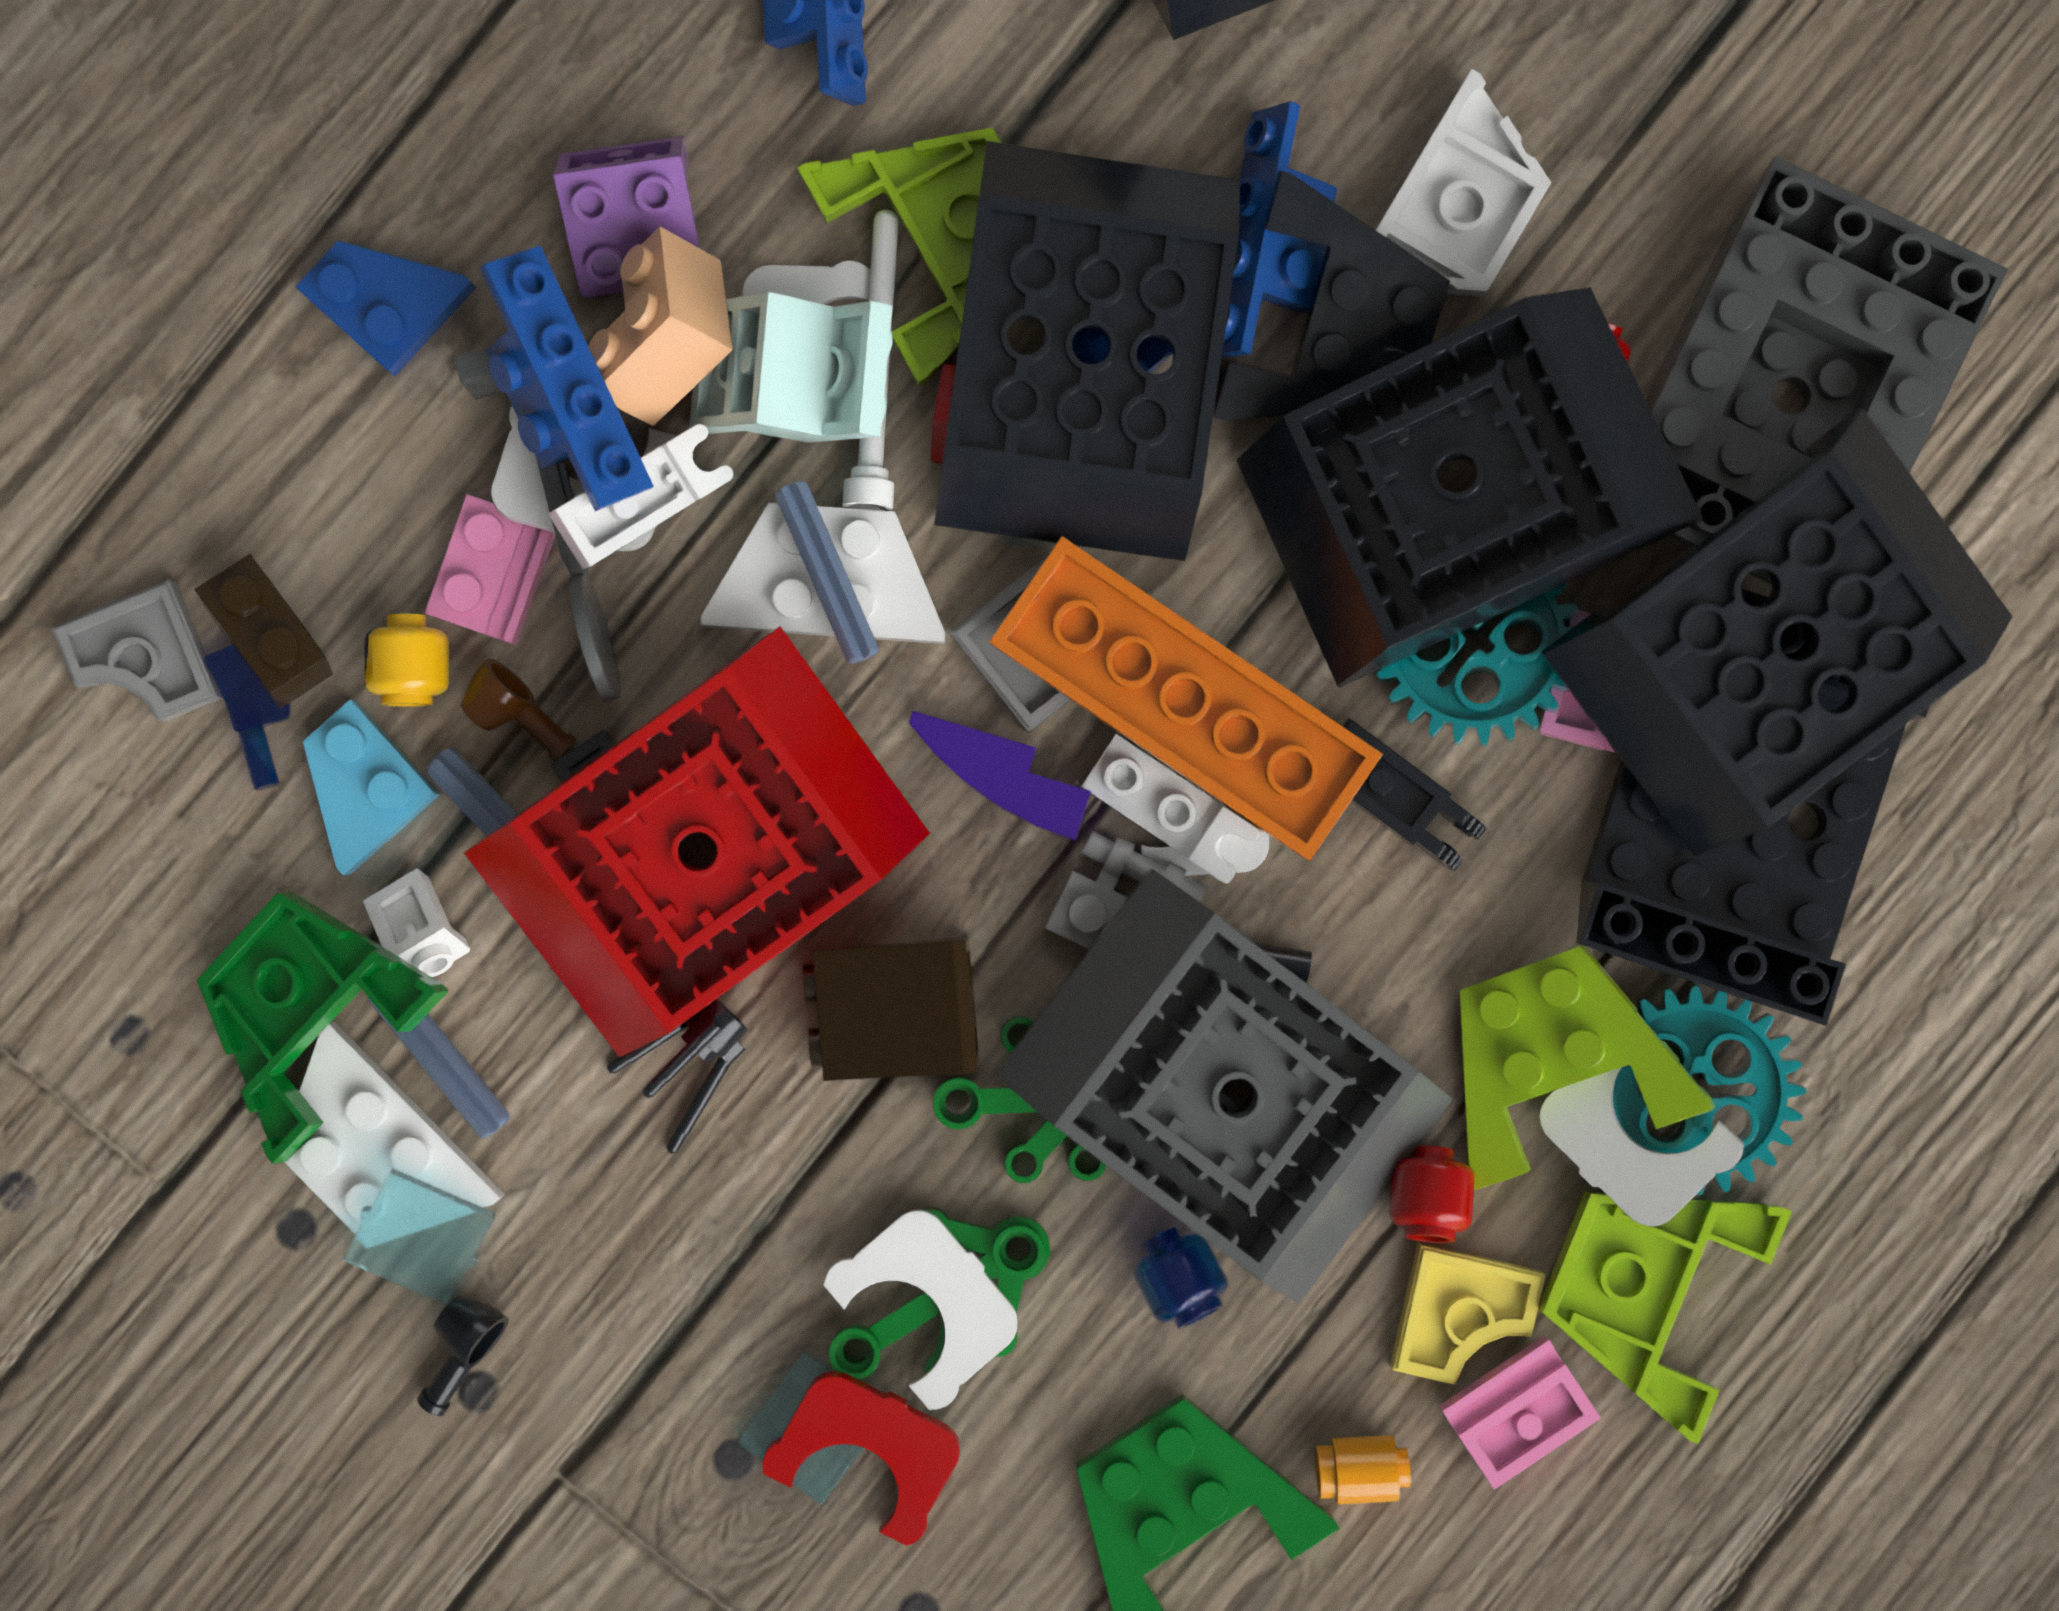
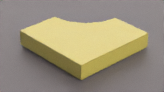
(1458, 1306)

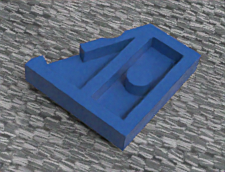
(384, 300)

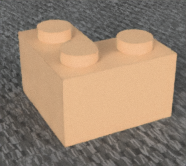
(670, 326)

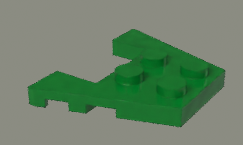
(284, 987)
(1173, 1485)

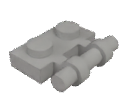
(1090, 905)

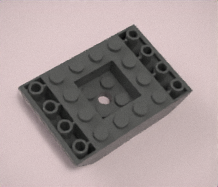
(1819, 298)
(1153, 1032)

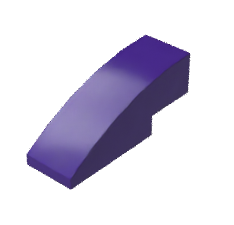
(1001, 774)

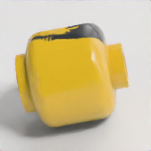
(406, 661)

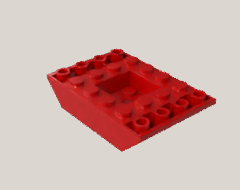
(759, 768)

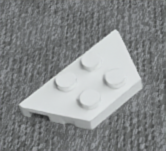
(1467, 194)
(773, 589)
(371, 1130)

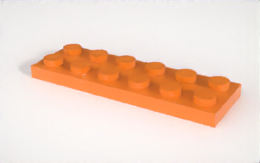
(1185, 699)

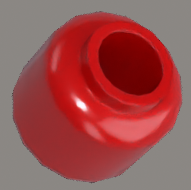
(1432, 1195)

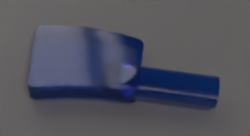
(249, 711)

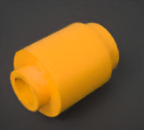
(1361, 1469)

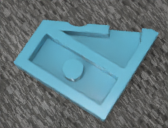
(362, 785)

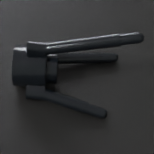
(709, 1034)

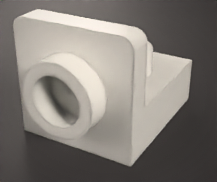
(415, 925)

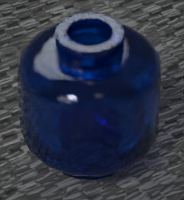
(1180, 1278)

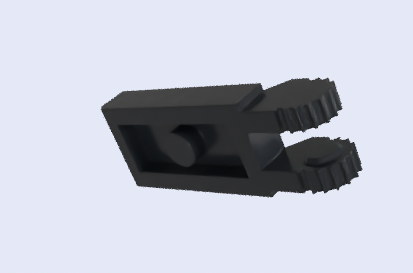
(1409, 800)

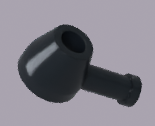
(468, 1333)

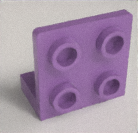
(617, 201)

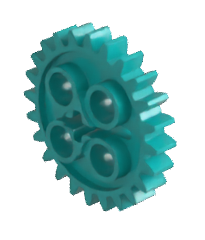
(1521, 678)
(1697, 1031)

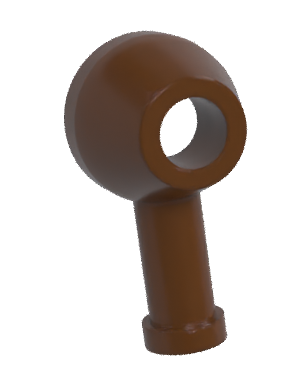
(501, 696)

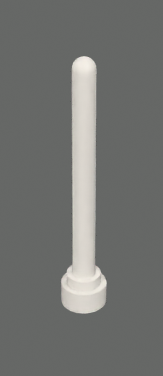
(869, 481)

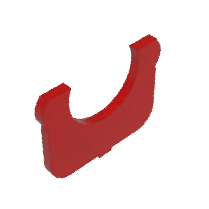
(850, 1412)

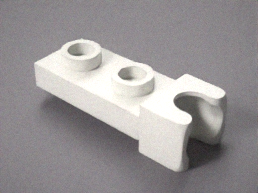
(676, 486)
(1167, 805)

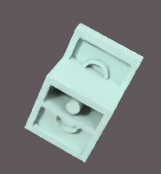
(799, 370)

